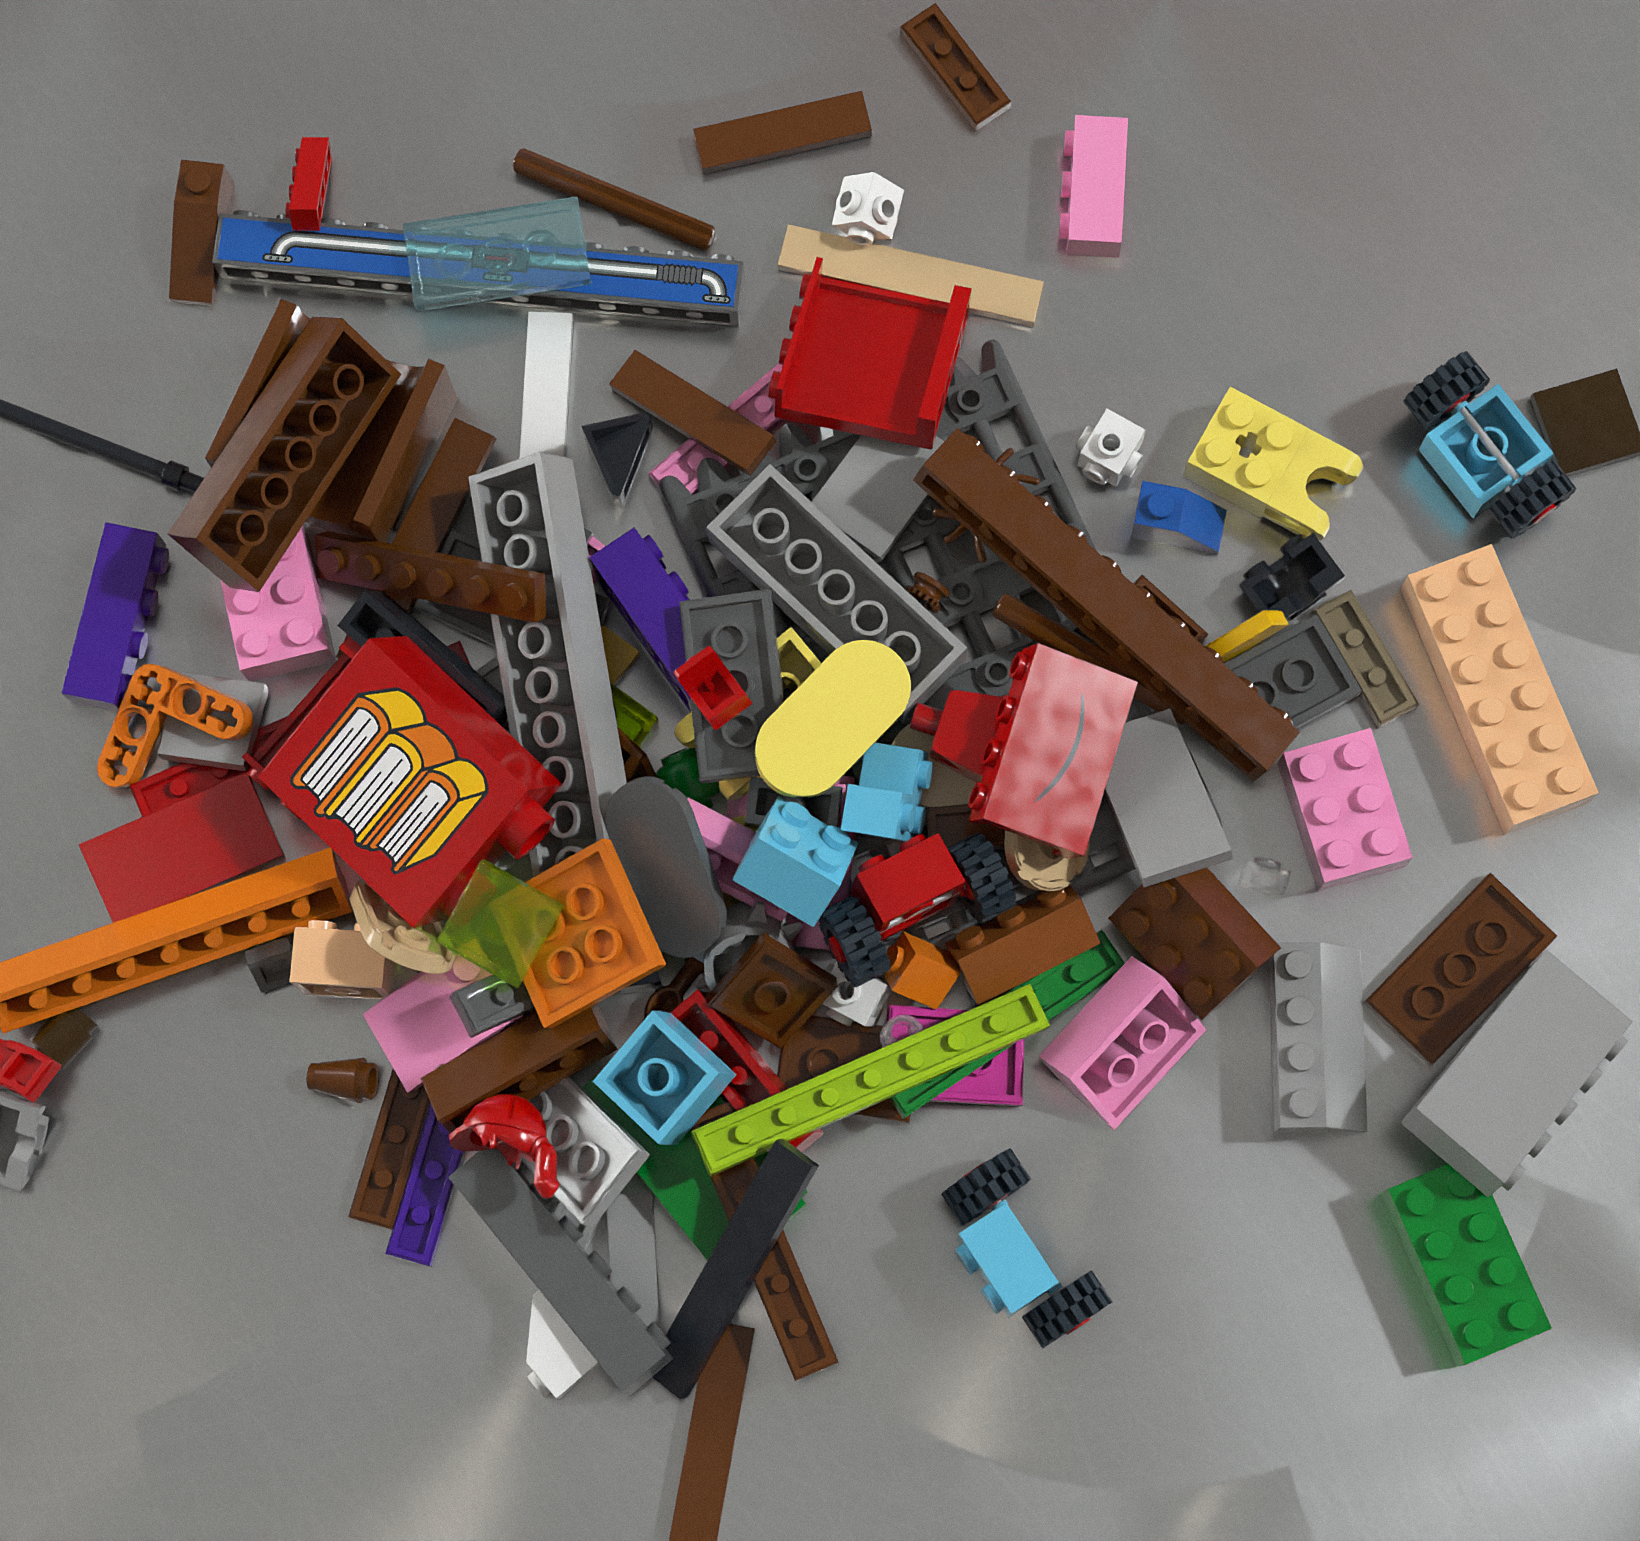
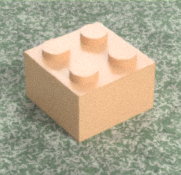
(339, 963)

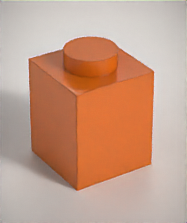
(920, 970)

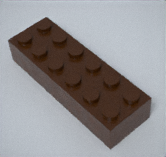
(285, 453)

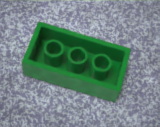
(1465, 1264)

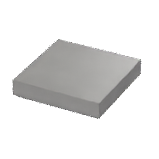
(191, 745)

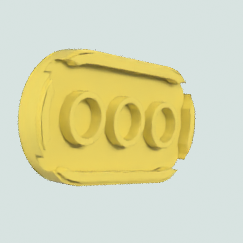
(832, 719)

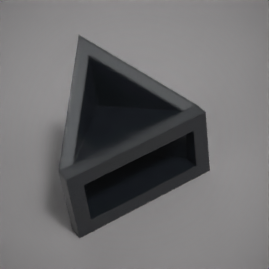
(618, 451)

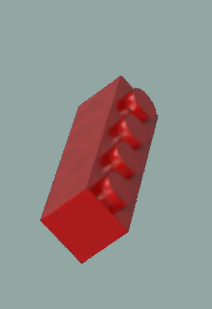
(310, 184)

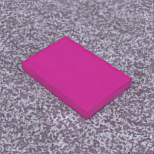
(992, 1084)

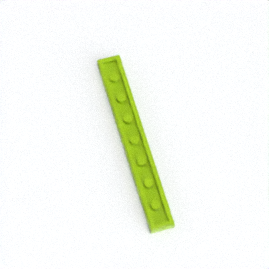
(870, 1079)

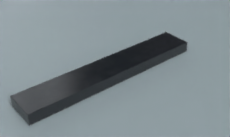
(734, 1264)

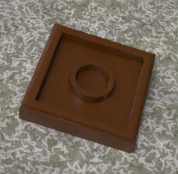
(772, 990)

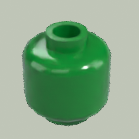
(682, 772)

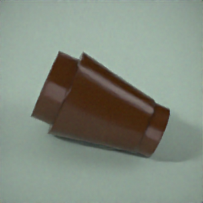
(344, 1079)

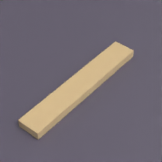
(911, 273)

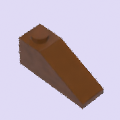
(200, 196)

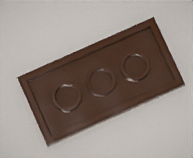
(1460, 969)

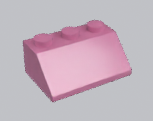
(1123, 1042)

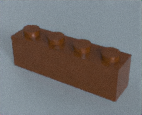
(517, 1063)

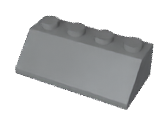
(1317, 1038)

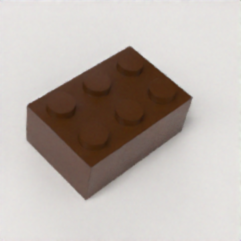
(1195, 937)

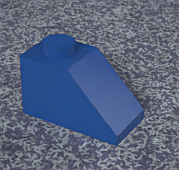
(1178, 518)

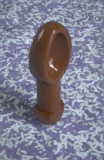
(670, 996)

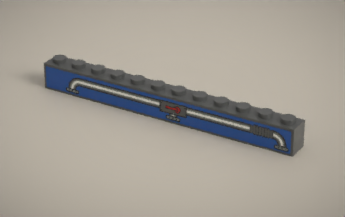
(377, 262)

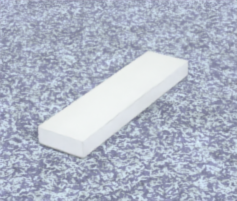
(546, 383)

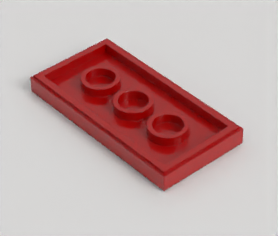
(181, 848)

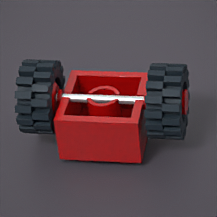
(907, 890)

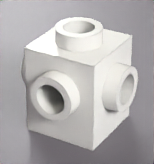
(867, 208)
(1110, 449)
(864, 1005)

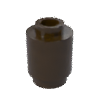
(64, 1036)

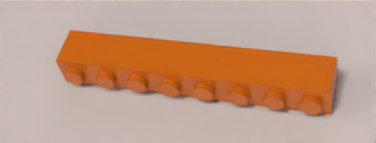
(171, 939)

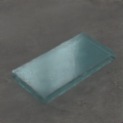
(496, 254)

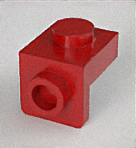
(712, 687)

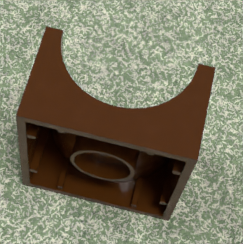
(389, 456)

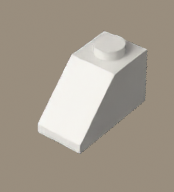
(555, 1351)

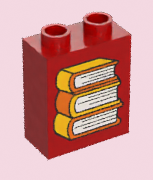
(411, 780)

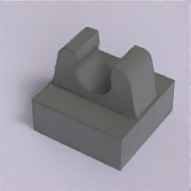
(270, 963)

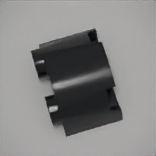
(1294, 580)

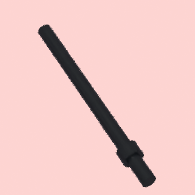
(171, 474)

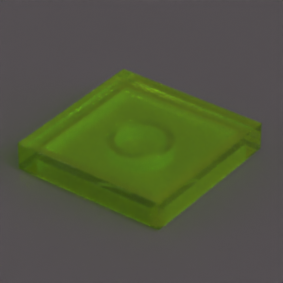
(500, 923)

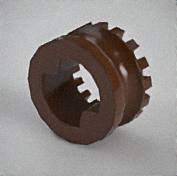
(928, 591)

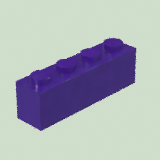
(115, 616)

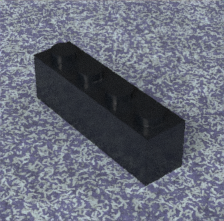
(380, 616)

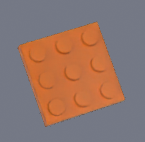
(597, 940)

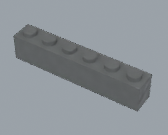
(563, 1270)

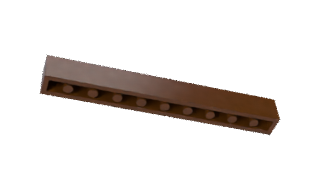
(1106, 605)

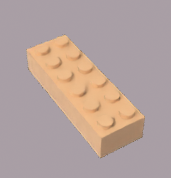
(1498, 689)

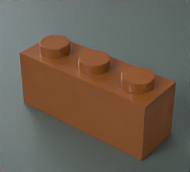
(1022, 943)

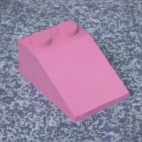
(421, 1026)

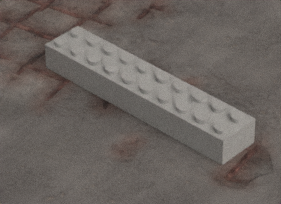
(558, 666)

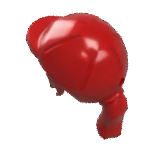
(516, 1131)

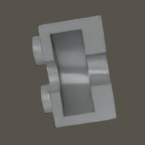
(21, 1136)

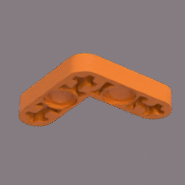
(166, 702)

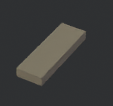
(1382, 684)

